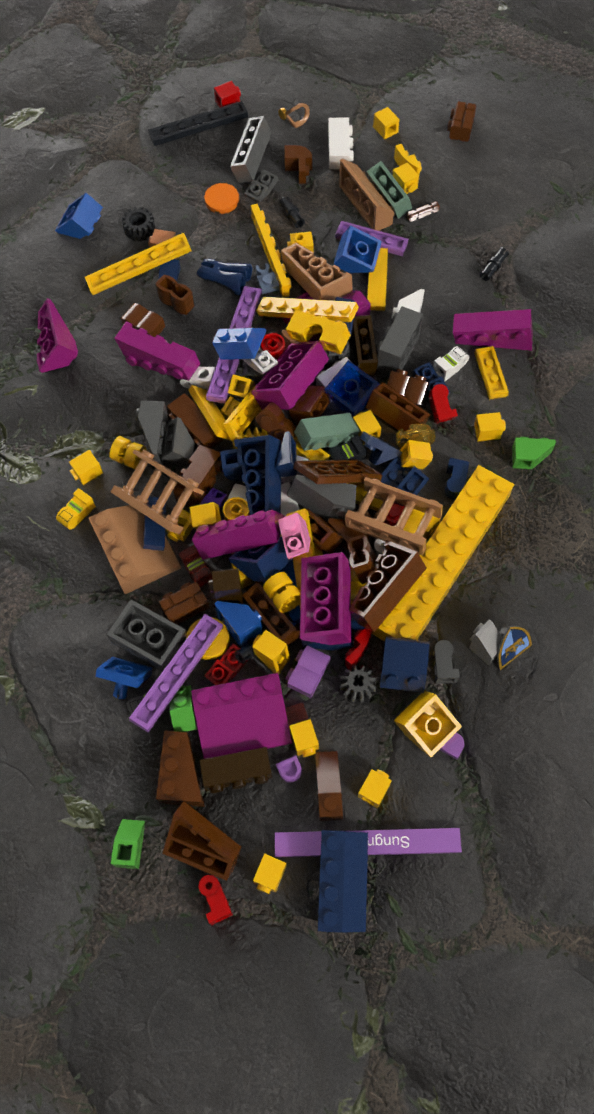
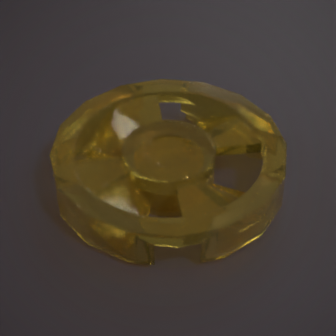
(417, 432)

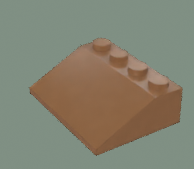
(121, 538)

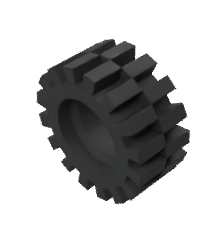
(135, 216)

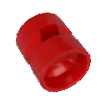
(273, 344)

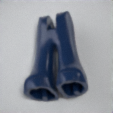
(228, 274)

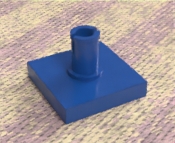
(124, 674)

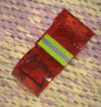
(195, 566)

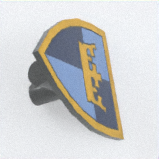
(513, 643)

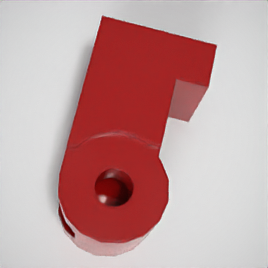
(440, 404)
(218, 903)

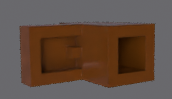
(298, 159)

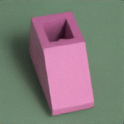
(294, 535)

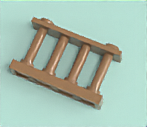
(141, 501)
(383, 531)

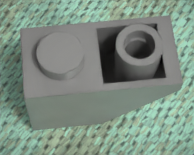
(486, 641)

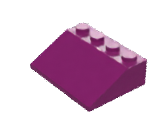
(241, 716)

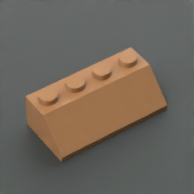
(365, 196)

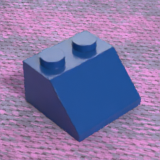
(80, 217)
(357, 251)
(238, 342)
(240, 621)

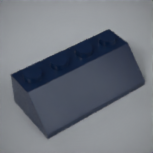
(343, 881)

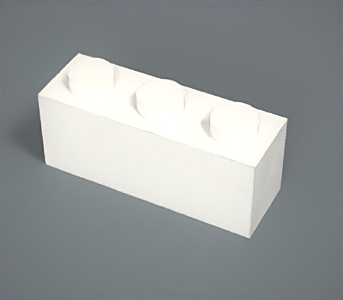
(339, 141)

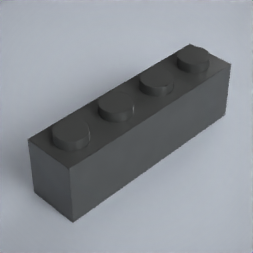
(251, 149)

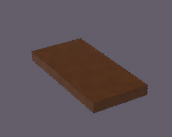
(336, 471)

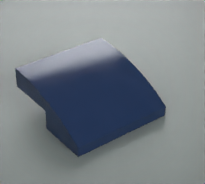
(403, 478)

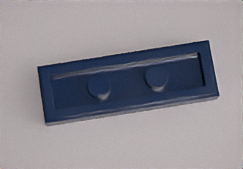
(153, 532)

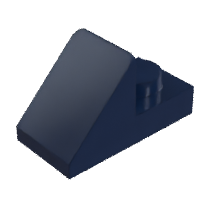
(381, 450)

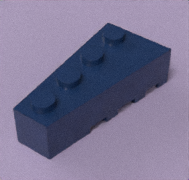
(260, 475)

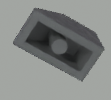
(178, 443)

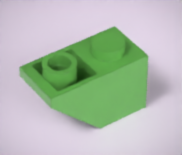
(530, 452)
(182, 710)
(128, 844)

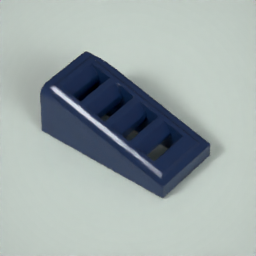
(287, 456)

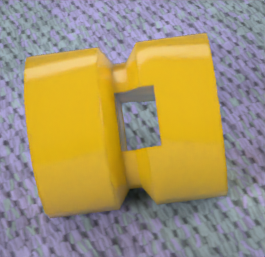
(122, 451)
(235, 507)
(283, 592)

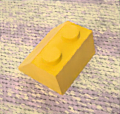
(428, 723)

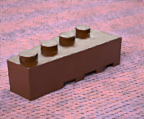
(386, 585)

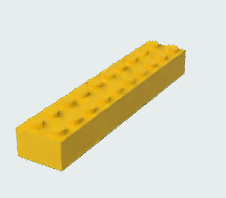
(448, 553)

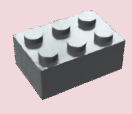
(399, 340)
(147, 635)

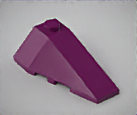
(55, 340)

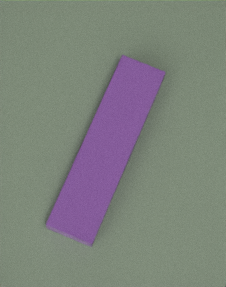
(394, 243)

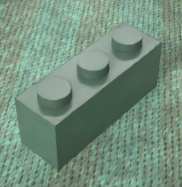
(390, 189)
(326, 431)

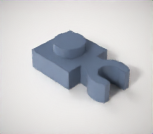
(267, 280)

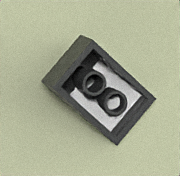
(152, 422)
(323, 499)

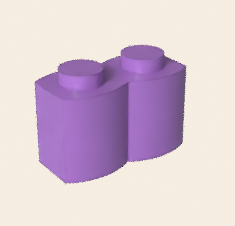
(308, 671)

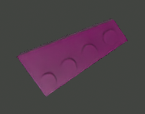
(497, 328)
(156, 353)

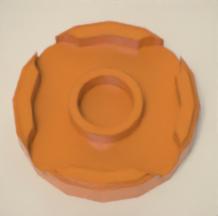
(221, 198)

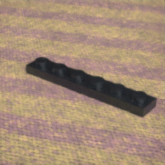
(198, 123)

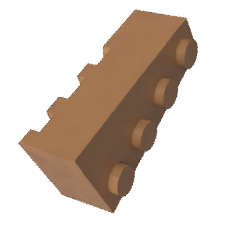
(316, 275)

